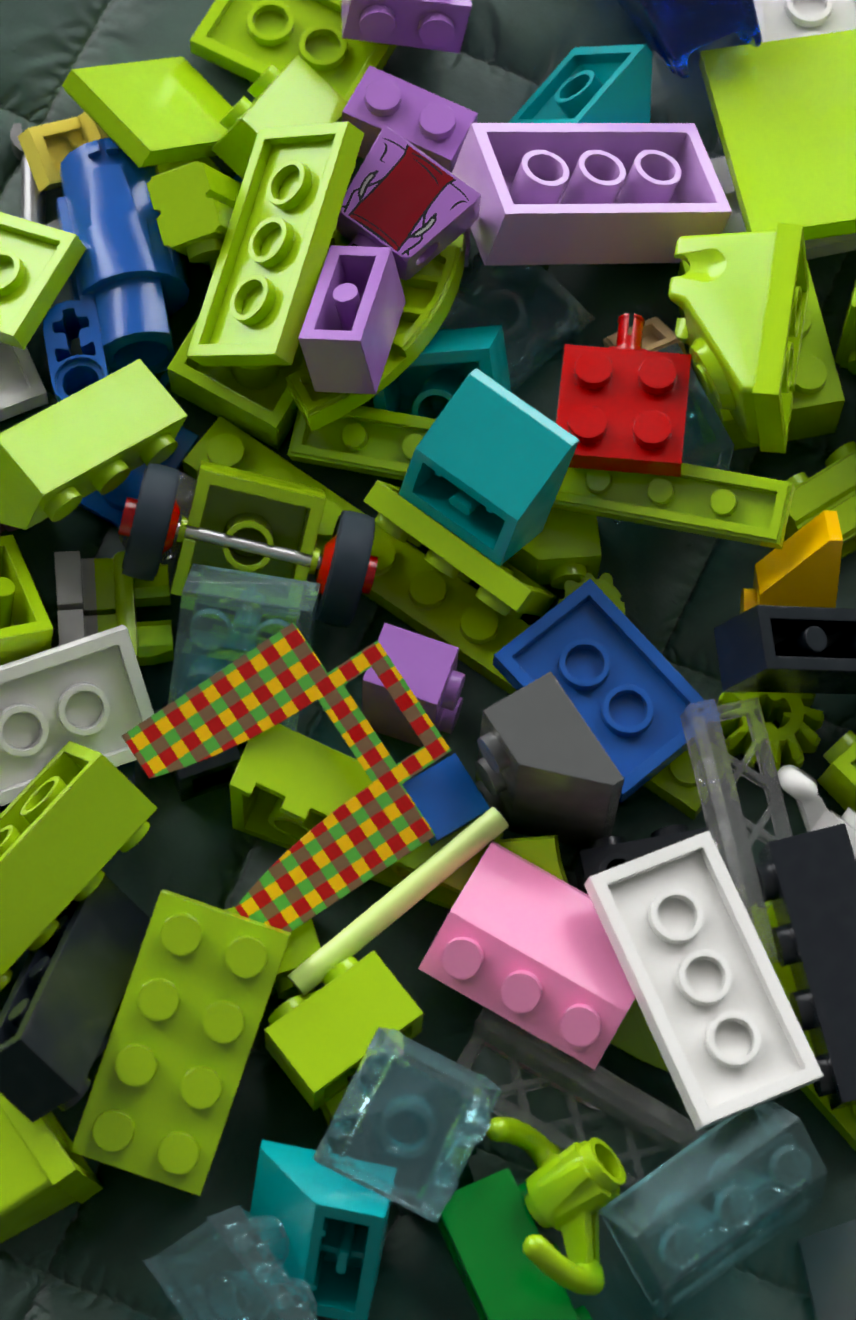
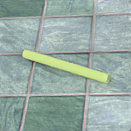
(399, 900)

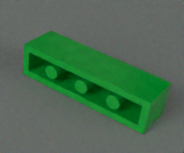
(485, 1238)

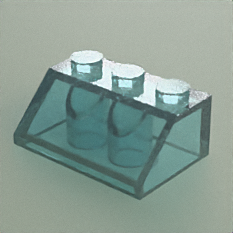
(716, 1203)

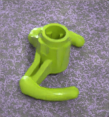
(566, 1196)

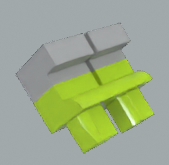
(99, 597)

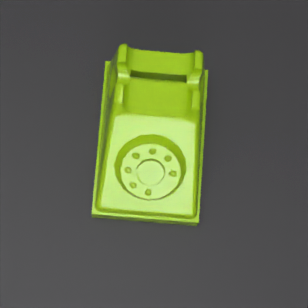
(745, 323)
(37, 1170)

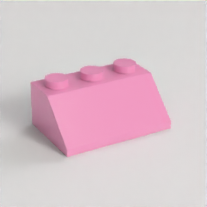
(533, 956)

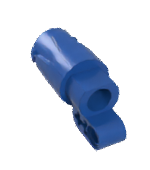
(124, 279)

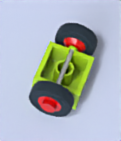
(251, 527)

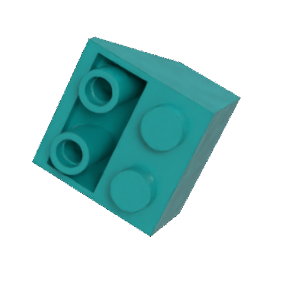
(489, 468)
(331, 1227)

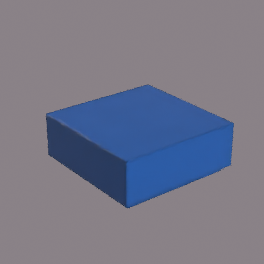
(446, 797)

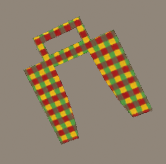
(264, 691)

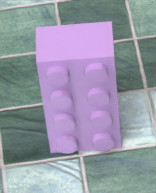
(589, 191)

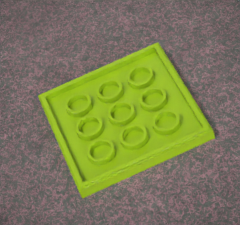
(789, 129)

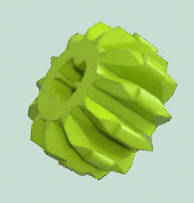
(795, 732)

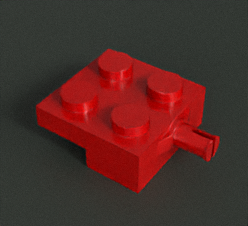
(625, 404)

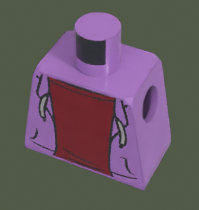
(406, 204)

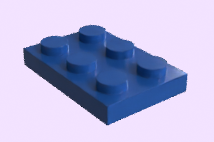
(612, 678)

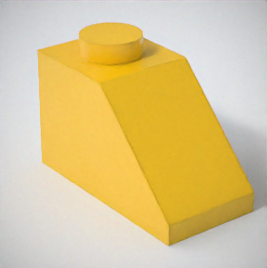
(801, 572)

